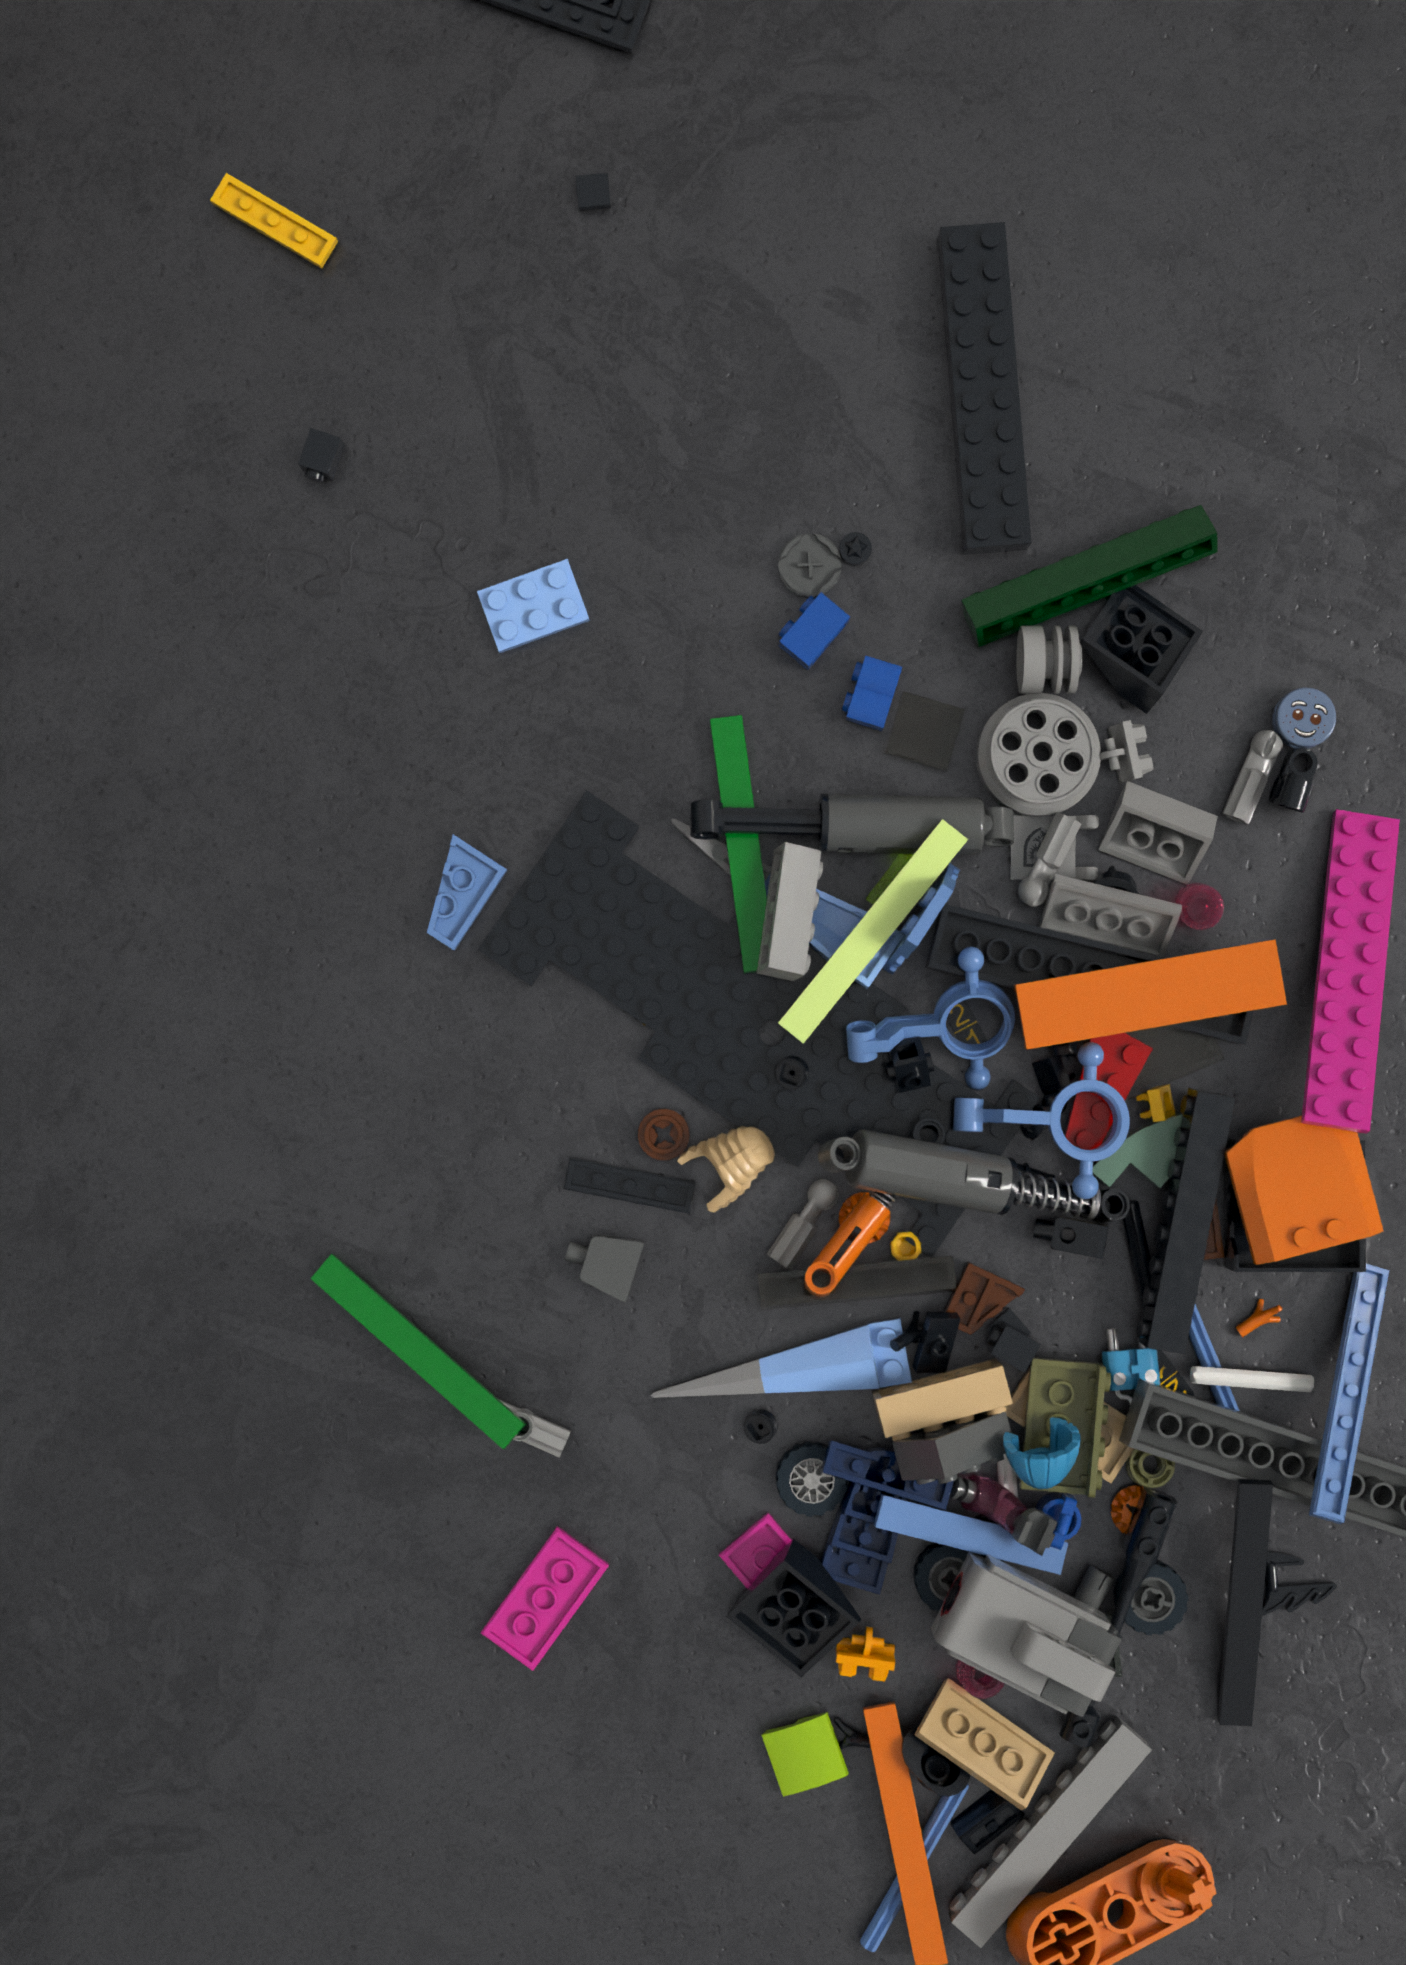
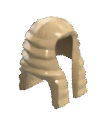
(737, 1159)

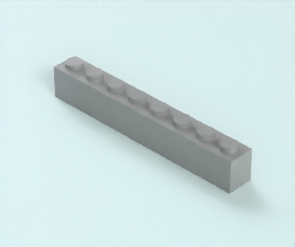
(1048, 1831)

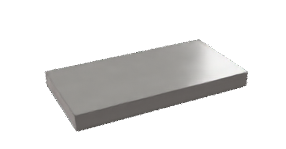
(1109, 915)

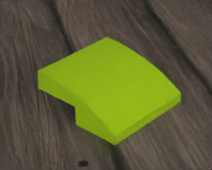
(805, 1754)

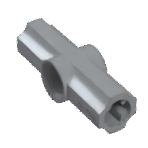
(541, 1432)

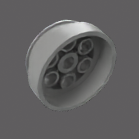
(995, 760)

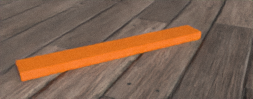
(905, 1835)

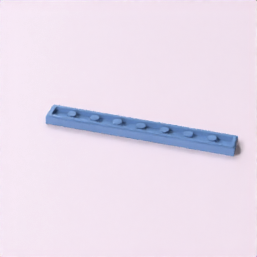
(1349, 1394)

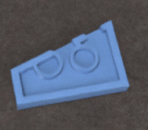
(463, 892)

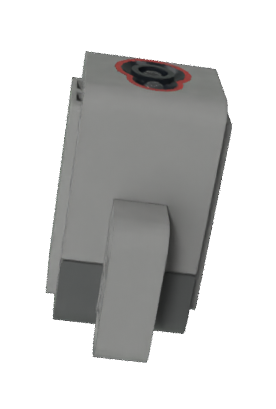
(1027, 1634)

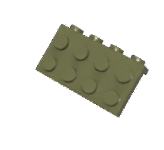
(1074, 1394)

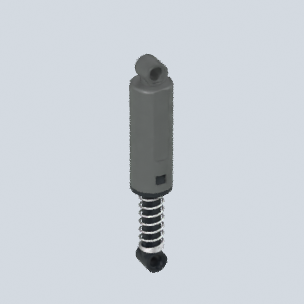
(957, 1177)

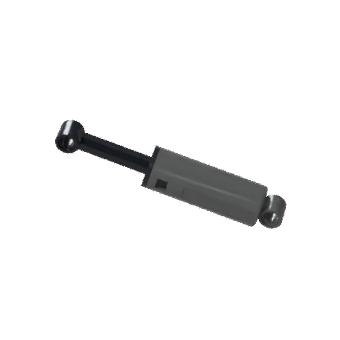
(863, 822)

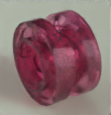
(1213, 910)
(979, 1688)

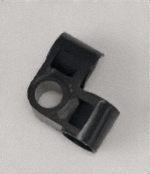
(1291, 786)

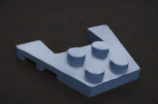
(917, 926)

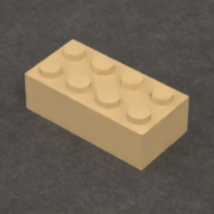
(942, 1398)

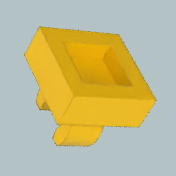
(1160, 1103)

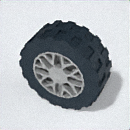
(802, 1483)

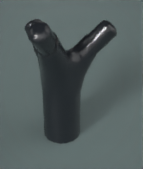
(910, 1335)
(852, 1737)

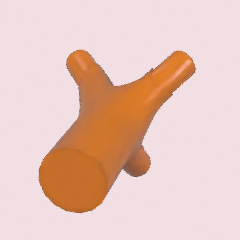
(1259, 1318)

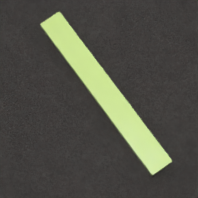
(873, 931)

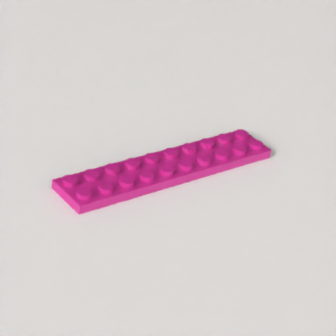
(1350, 972)

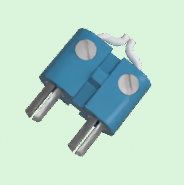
(1129, 1365)

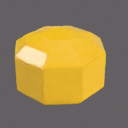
(904, 1250)

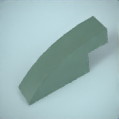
(1146, 1150)

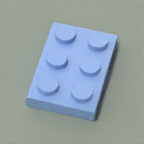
(533, 606)

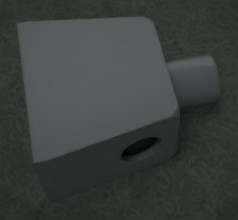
(607, 1263)

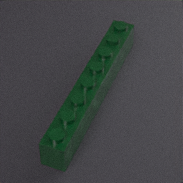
(1090, 575)

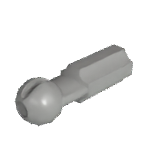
(1253, 776)
(1050, 856)
(801, 1227)

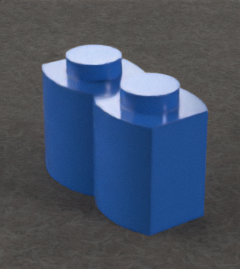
(872, 693)

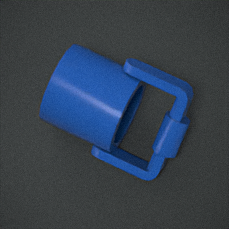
(1064, 1510)

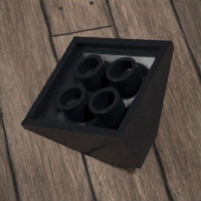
(1139, 645)
(795, 1609)

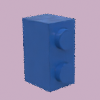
(813, 630)

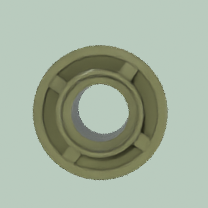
(1137, 1474)

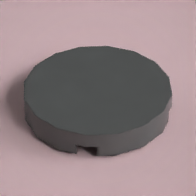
(809, 565)

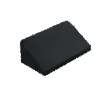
(985, 1820)

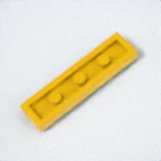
(274, 220)

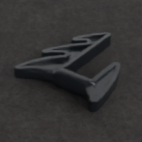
(1278, 1594)

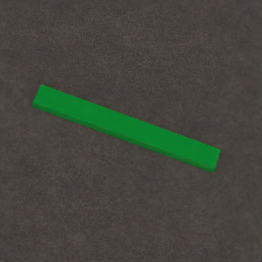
(742, 849)
(418, 1351)

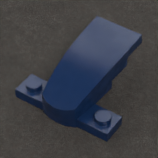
(855, 1549)

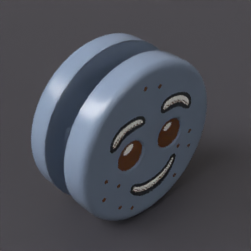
(1304, 718)

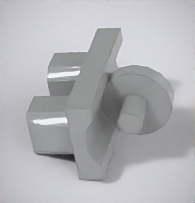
(1123, 751)

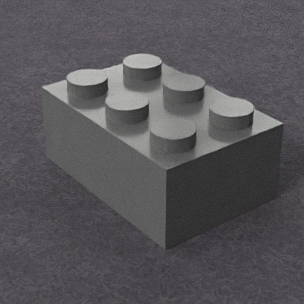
(952, 1449)

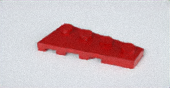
(1090, 1113)

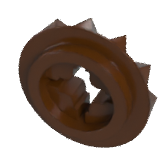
(665, 1149)

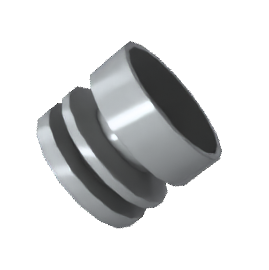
(1048, 659)

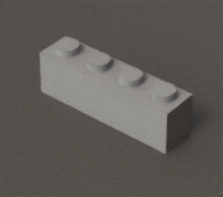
(790, 912)

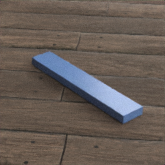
(962, 1533)

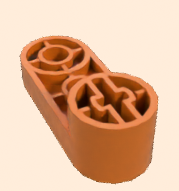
(1082, 1929)

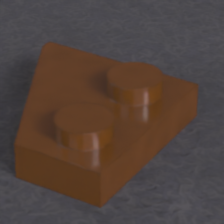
(980, 1297)

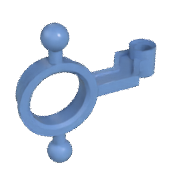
(867, 1039)
(970, 1116)

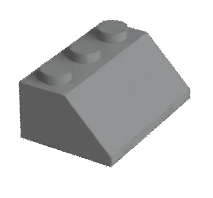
(1158, 833)

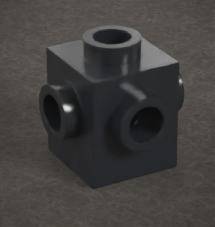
(909, 1065)

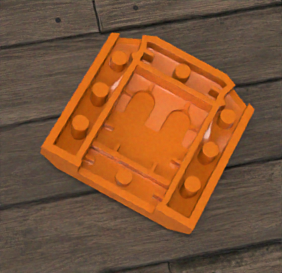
(1301, 1189)

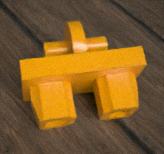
(865, 1652)

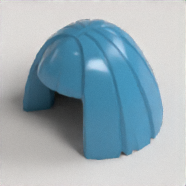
(1045, 1466)

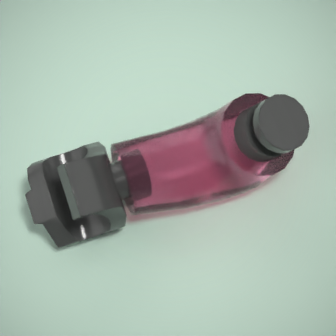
(986, 1496)

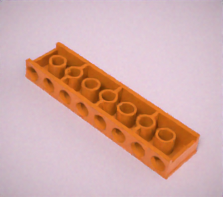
(1150, 994)

